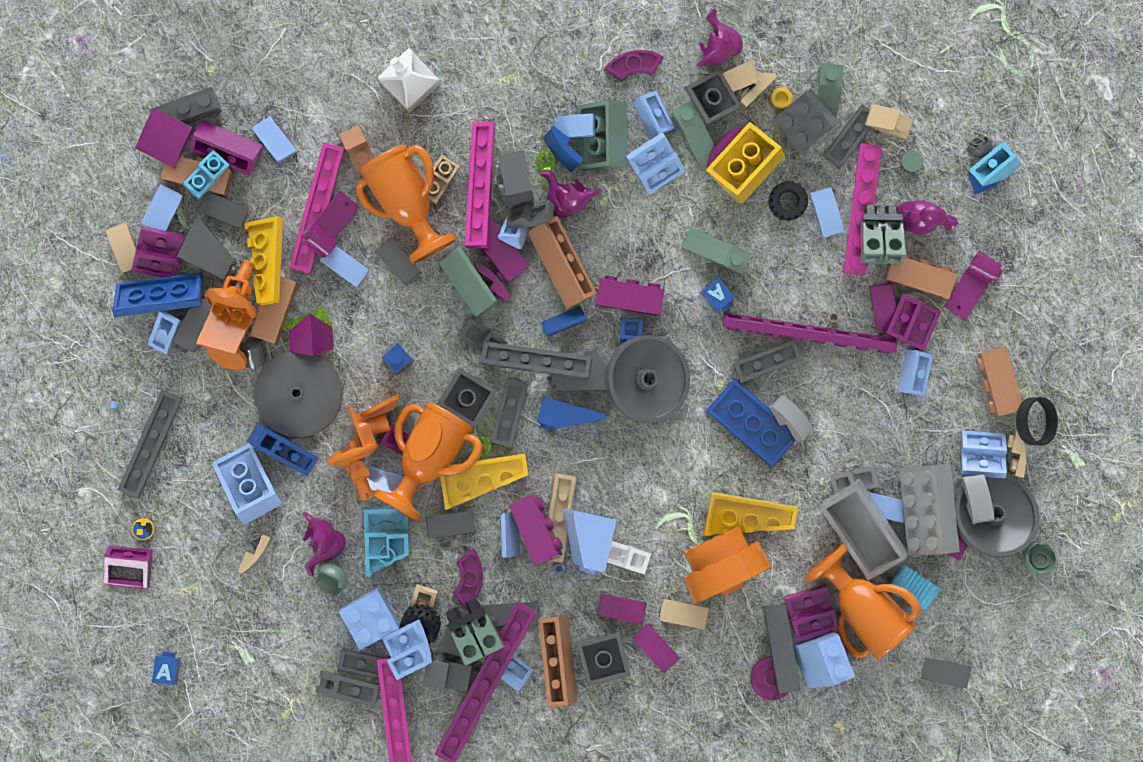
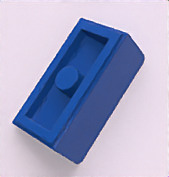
(563, 321)

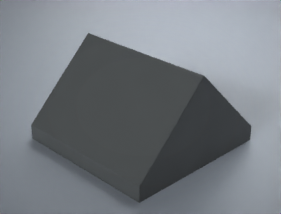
(713, 97)

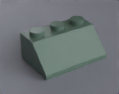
(609, 145)
(467, 283)

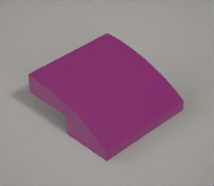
(164, 138)
(157, 252)
(913, 322)
(811, 612)

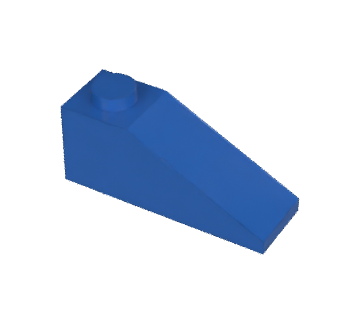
(561, 414)
(282, 449)

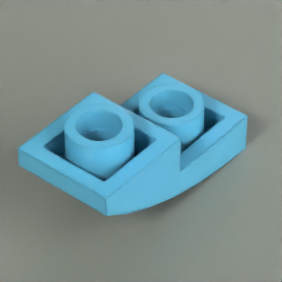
(206, 174)

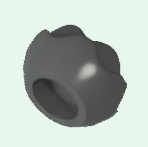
(980, 147)

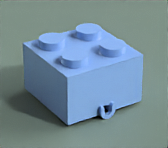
(369, 618)

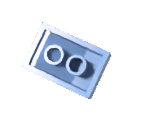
(247, 484)

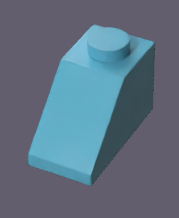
(996, 165)

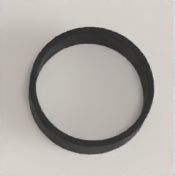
(1051, 421)

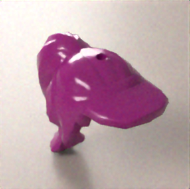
(722, 43)
(566, 197)
(924, 217)
(324, 540)

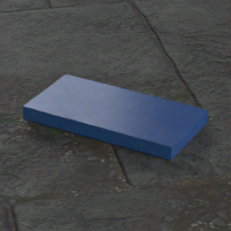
(158, 294)
(751, 423)

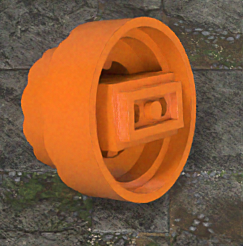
(723, 564)

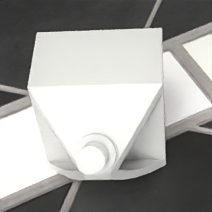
(408, 80)

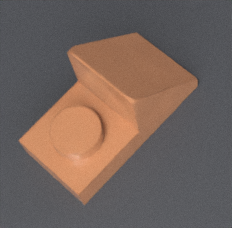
(357, 147)

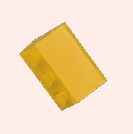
(746, 162)

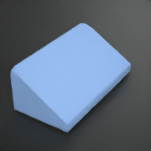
(653, 114)
(274, 140)
(162, 208)
(513, 236)
(915, 373)
(383, 480)
(509, 536)
(516, 673)

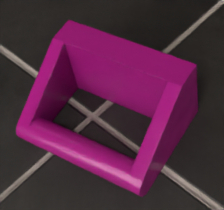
(127, 558)

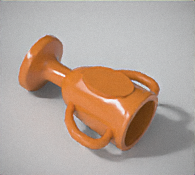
(403, 195)
(428, 453)
(867, 608)

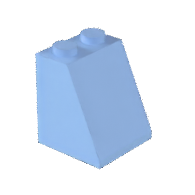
(589, 539)
(823, 661)

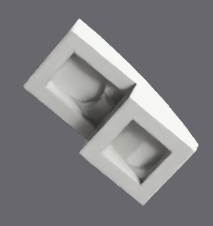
(628, 557)

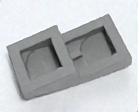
(789, 414)
(867, 475)
(979, 499)

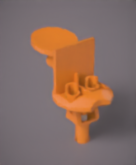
(229, 319)
(365, 427)

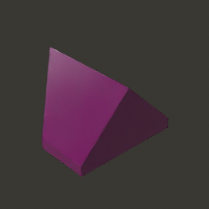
(311, 336)

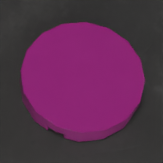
(763, 679)

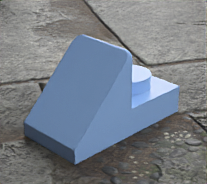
(163, 332)

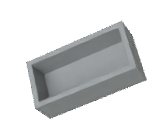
(929, 510)
(864, 530)

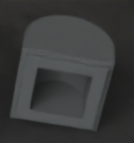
(254, 353)

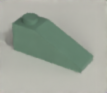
(830, 86)
(694, 132)
(716, 251)

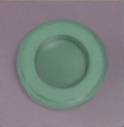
(911, 161)

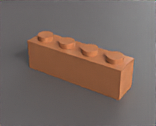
(562, 262)
(557, 661)

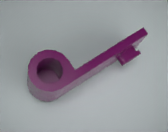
(329, 224)
(973, 284)

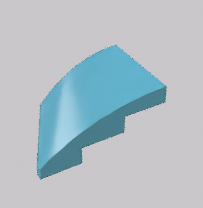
(385, 537)

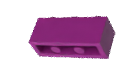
(236, 150)
(503, 256)
(630, 296)
(536, 529)

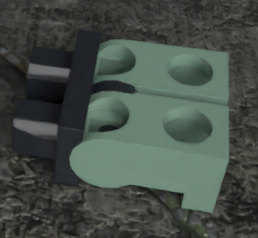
(882, 236)
(467, 628)

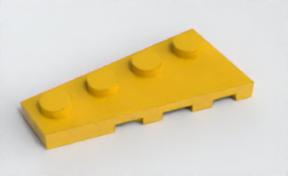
(266, 251)
(482, 478)
(747, 513)

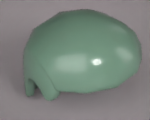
(1040, 558)
(331, 579)

